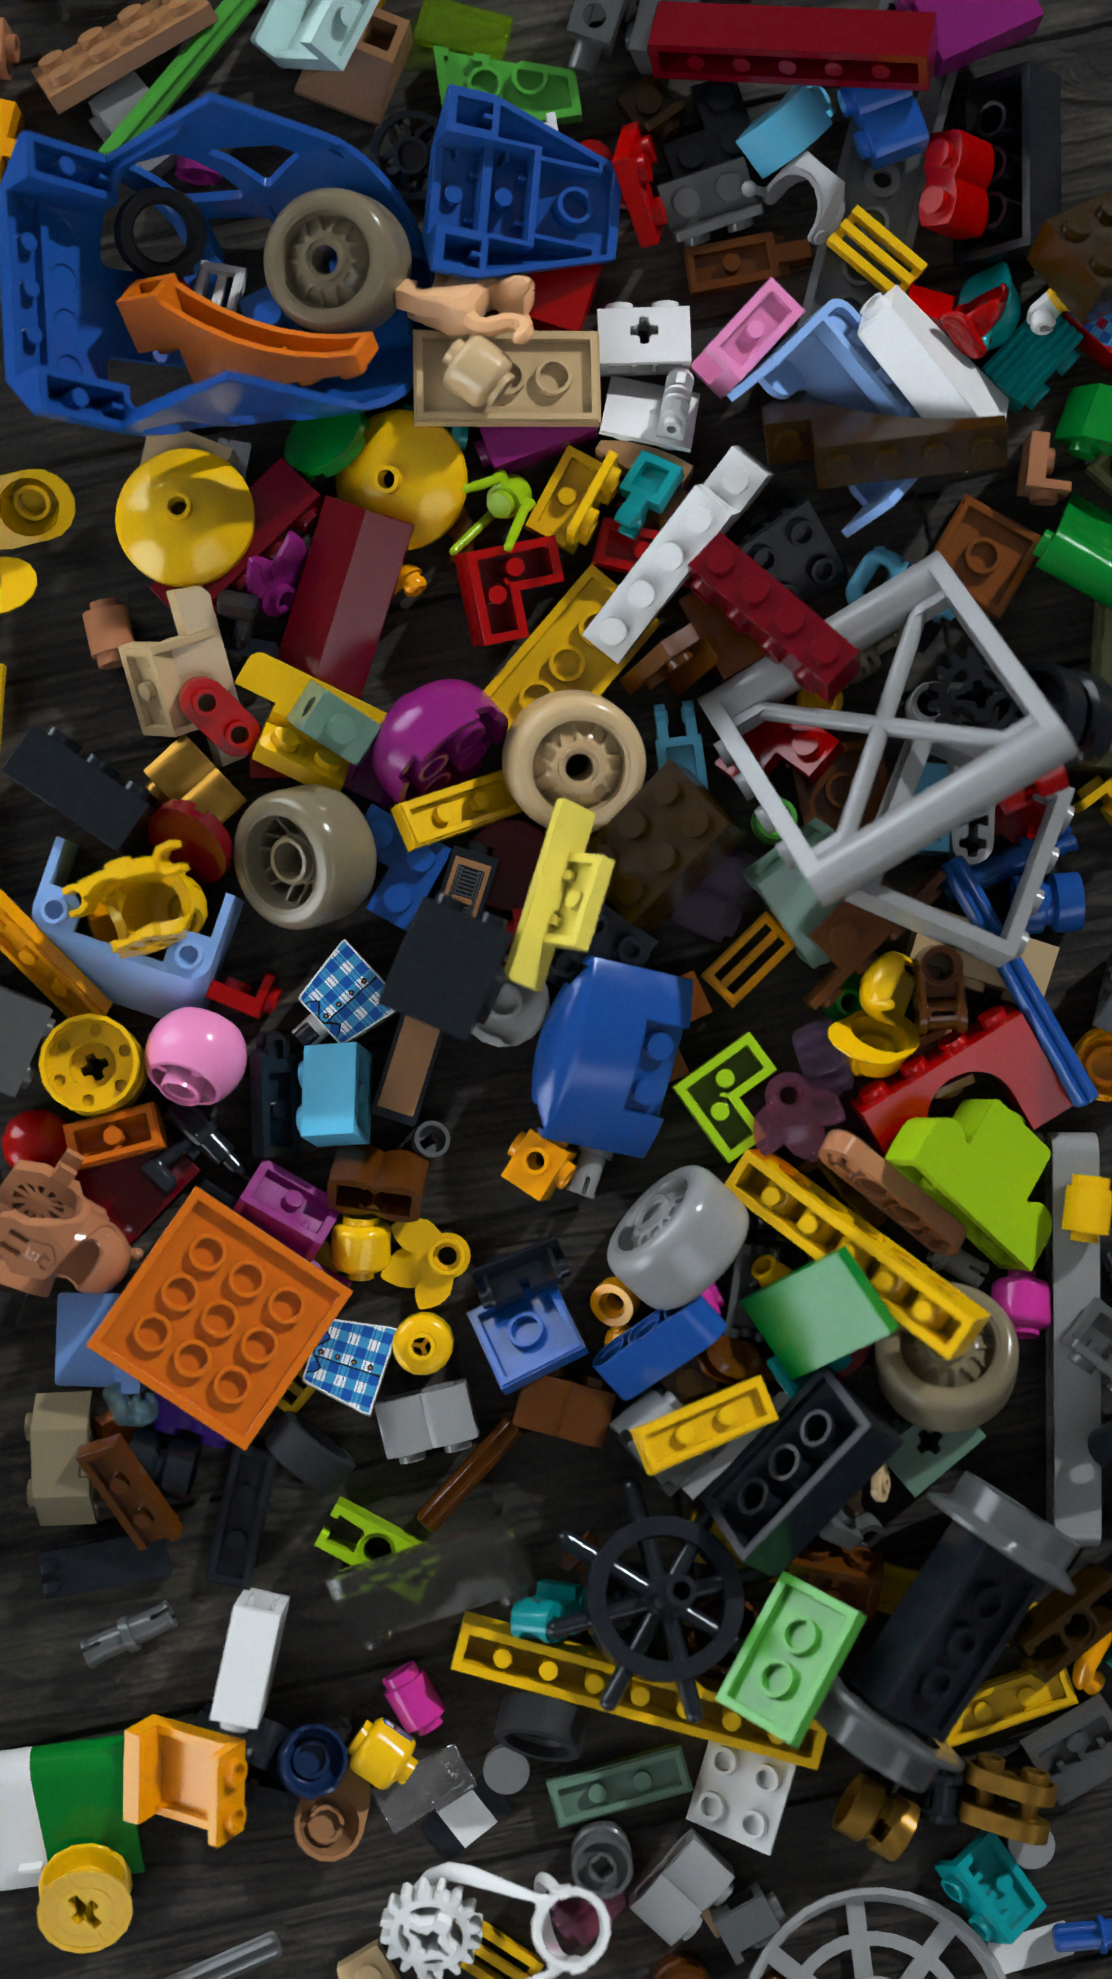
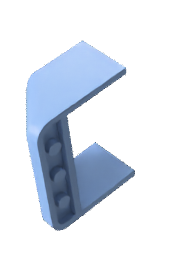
(838, 369)
(135, 981)

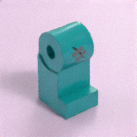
(551, 1601)

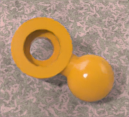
(610, 1310)

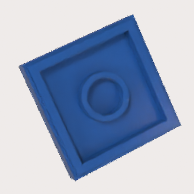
(528, 1337)

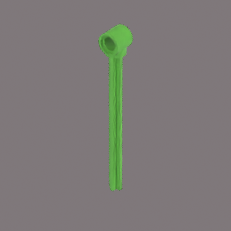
(180, 73)

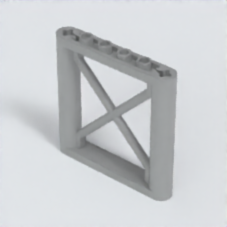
(1014, 757)

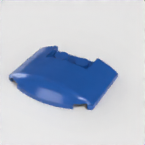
(609, 1056)

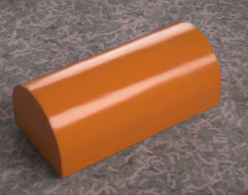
(117, 1135)

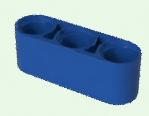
(658, 1346)

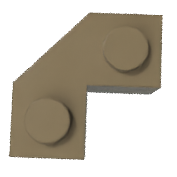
(58, 1483)

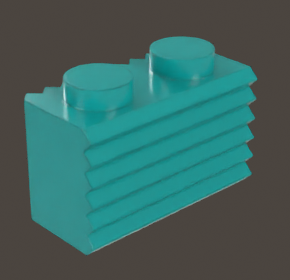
(1030, 360)

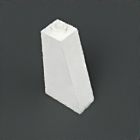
(925, 361)

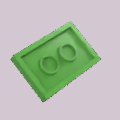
(790, 1659)

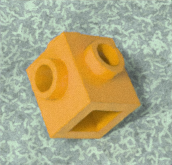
(526, 1170)

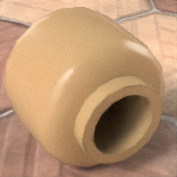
(477, 371)

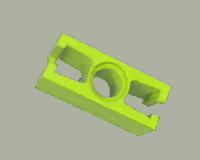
(372, 1527)

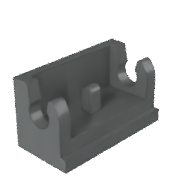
(739, 1286)

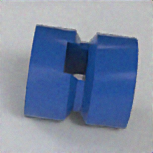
(1062, 904)

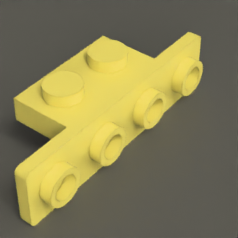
(561, 897)

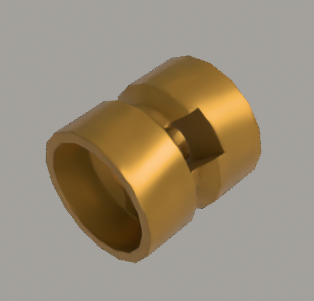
(879, 1818)

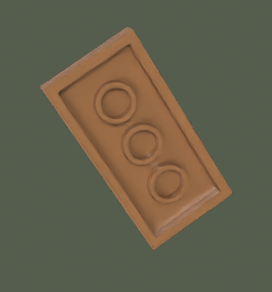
(119, 48)

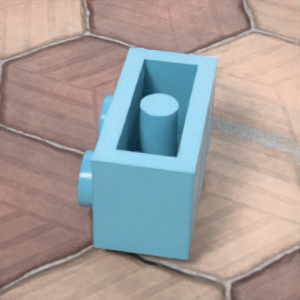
(335, 1094)

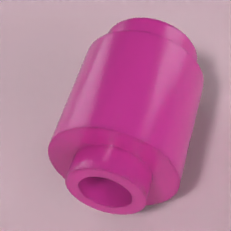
(414, 1699)

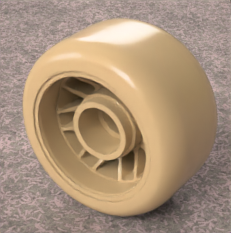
(568, 725)

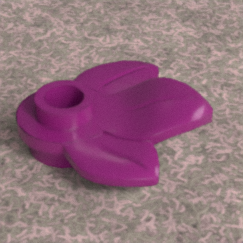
(277, 580)

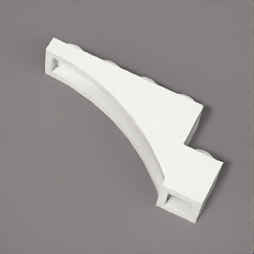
(663, 566)

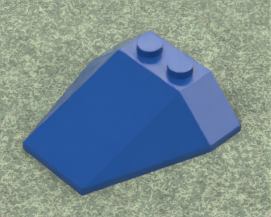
(513, 193)

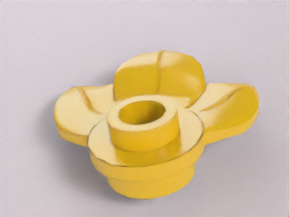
(419, 1264)

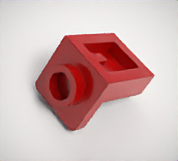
(237, 995)

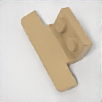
(161, 668)

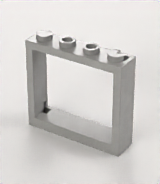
(937, 924)

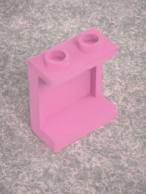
(746, 338)

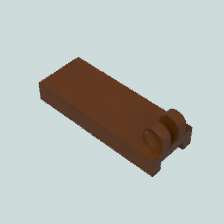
(129, 1491)

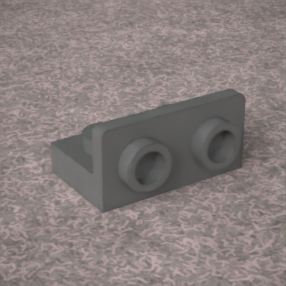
(708, 202)

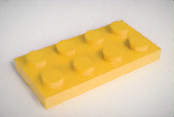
(557, 653)

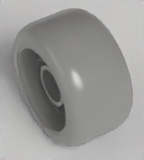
(678, 1238)

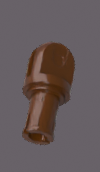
(733, 1361)

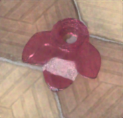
(798, 1124)

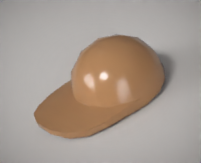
(334, 1822)

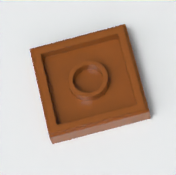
(987, 553)

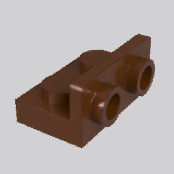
(676, 660)
(846, 1575)

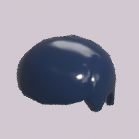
(312, 1761)

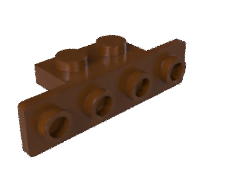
(853, 934)

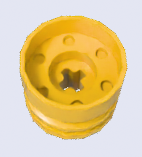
(68, 1059)

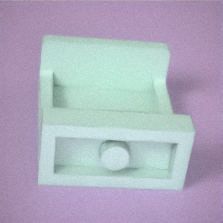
(312, 32)

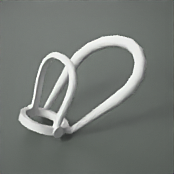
(541, 1923)

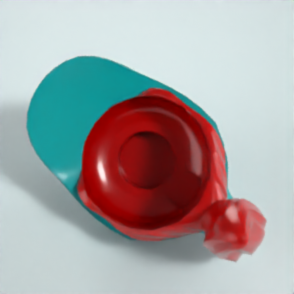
(985, 312)

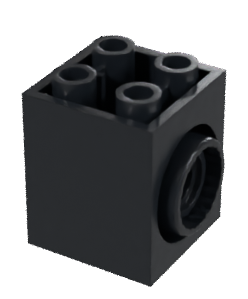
(449, 967)

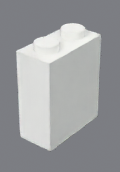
(249, 1659)

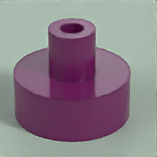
(195, 172)

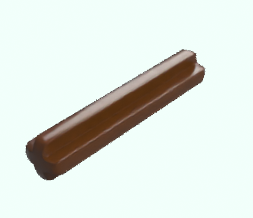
(469, 1474)

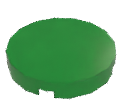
(325, 444)

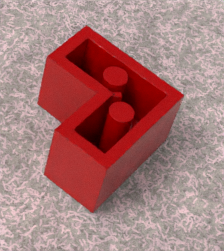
(492, 586)

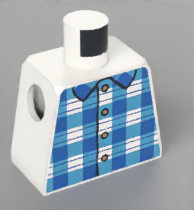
(342, 999)
(351, 1363)

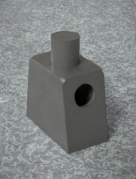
(595, 42)

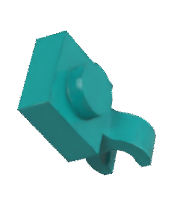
(646, 486)

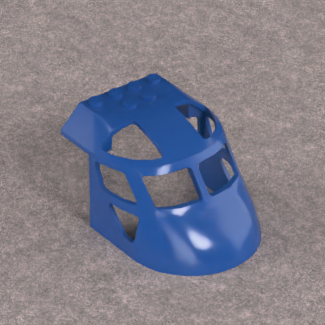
(63, 299)

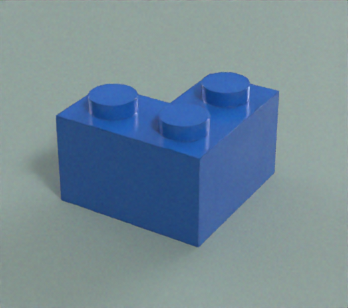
(408, 874)

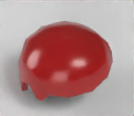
(34, 1137)

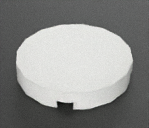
(515, 1015)

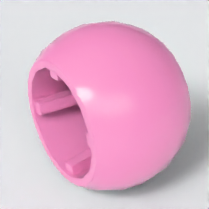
(195, 1056)

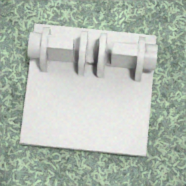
(652, 412)
(741, 1795)

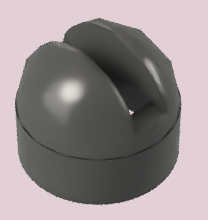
(433, 1150)

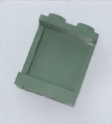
(791, 895)

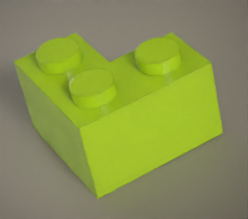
(714, 1092)

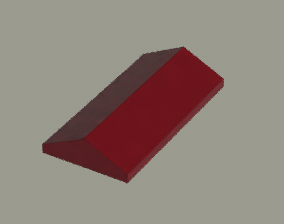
(345, 594)

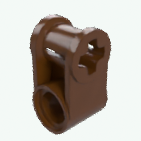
(939, 994)

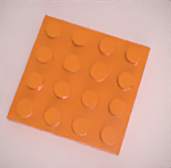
(219, 1318)

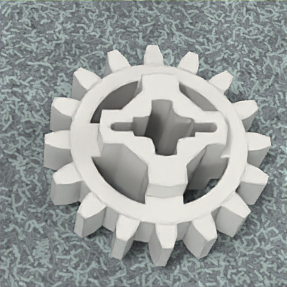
(431, 1928)

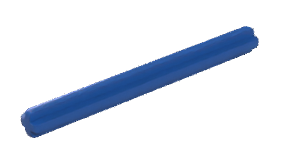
(1022, 987)

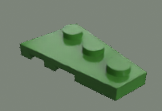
(526, 85)

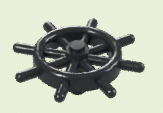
(661, 1600)

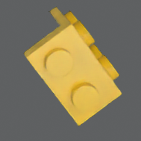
(573, 498)

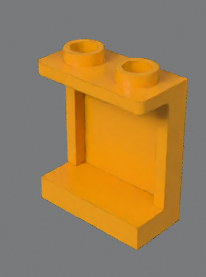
(185, 1776)

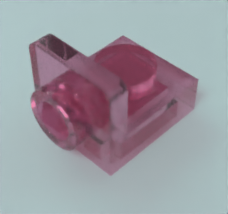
(585, 1923)

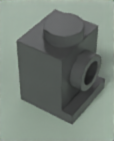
(747, 1919)

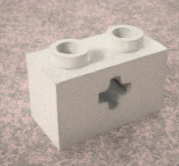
(620, 345)

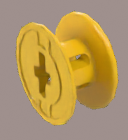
(85, 1898)

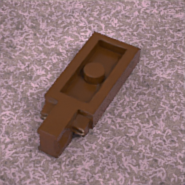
(742, 262)

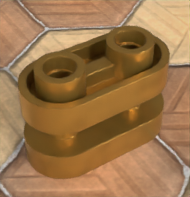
(1029, 1787)

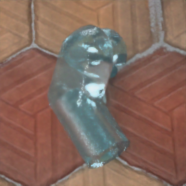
(127, 1411)

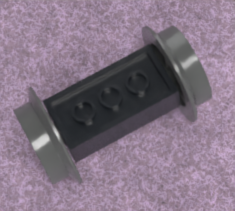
(946, 1634)

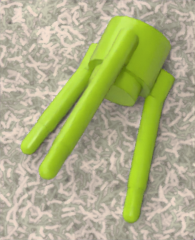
(506, 498)

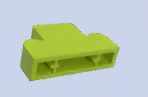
(981, 1174)

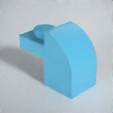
(787, 128)

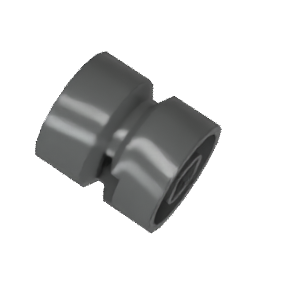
(601, 1858)

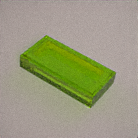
(463, 28)

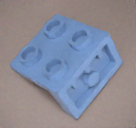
(75, 1363)

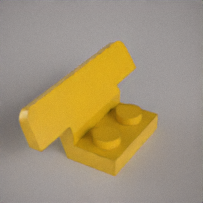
(282, 743)

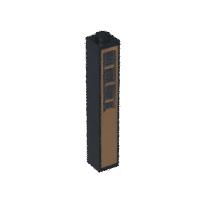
(416, 1044)

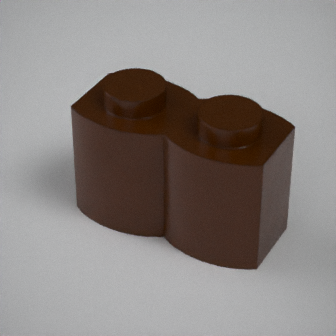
(378, 1182)
(566, 1407)

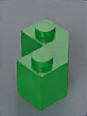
(1087, 422)

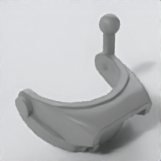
(827, 187)

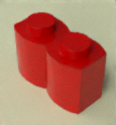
(956, 185)

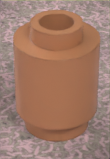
(106, 629)

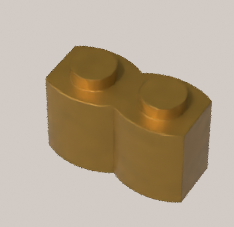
(189, 775)

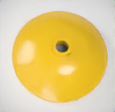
(425, 470)
(200, 541)

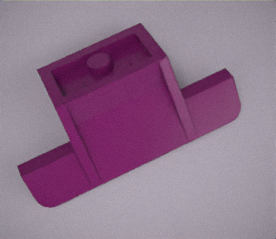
(289, 1211)

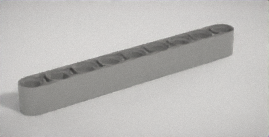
(1071, 1393)

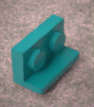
(991, 1889)

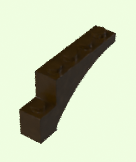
(874, 447)

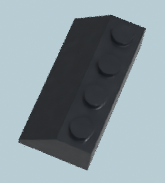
(1022, 120)
(800, 1472)

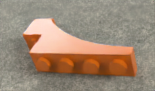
(213, 339)

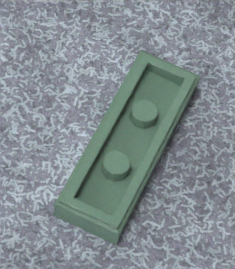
(619, 1784)

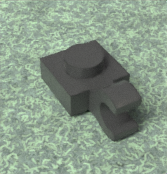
(847, 1528)

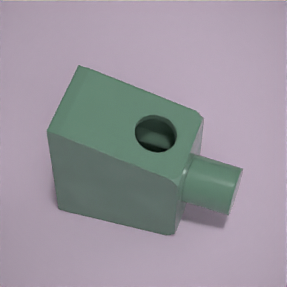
(334, 723)

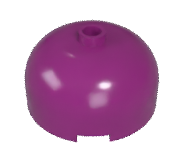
(435, 738)

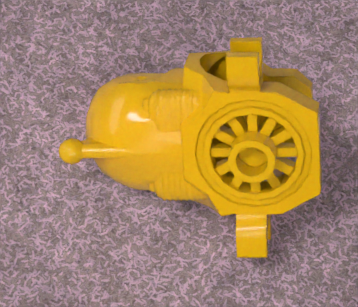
(146, 899)

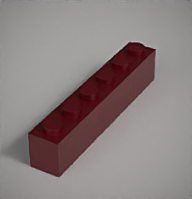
(794, 45)

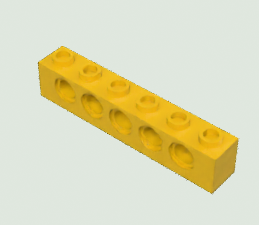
(822, 1224)

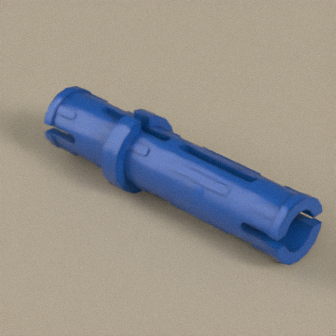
(1010, 862)

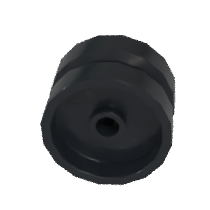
(1083, 706)

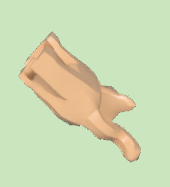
(460, 304)

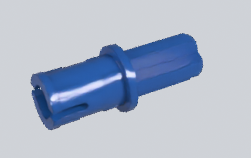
(1083, 1935)

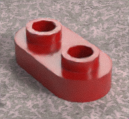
(220, 717)

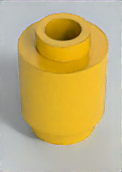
(1087, 1208)

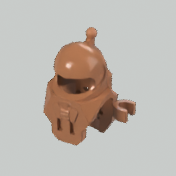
(59, 1232)

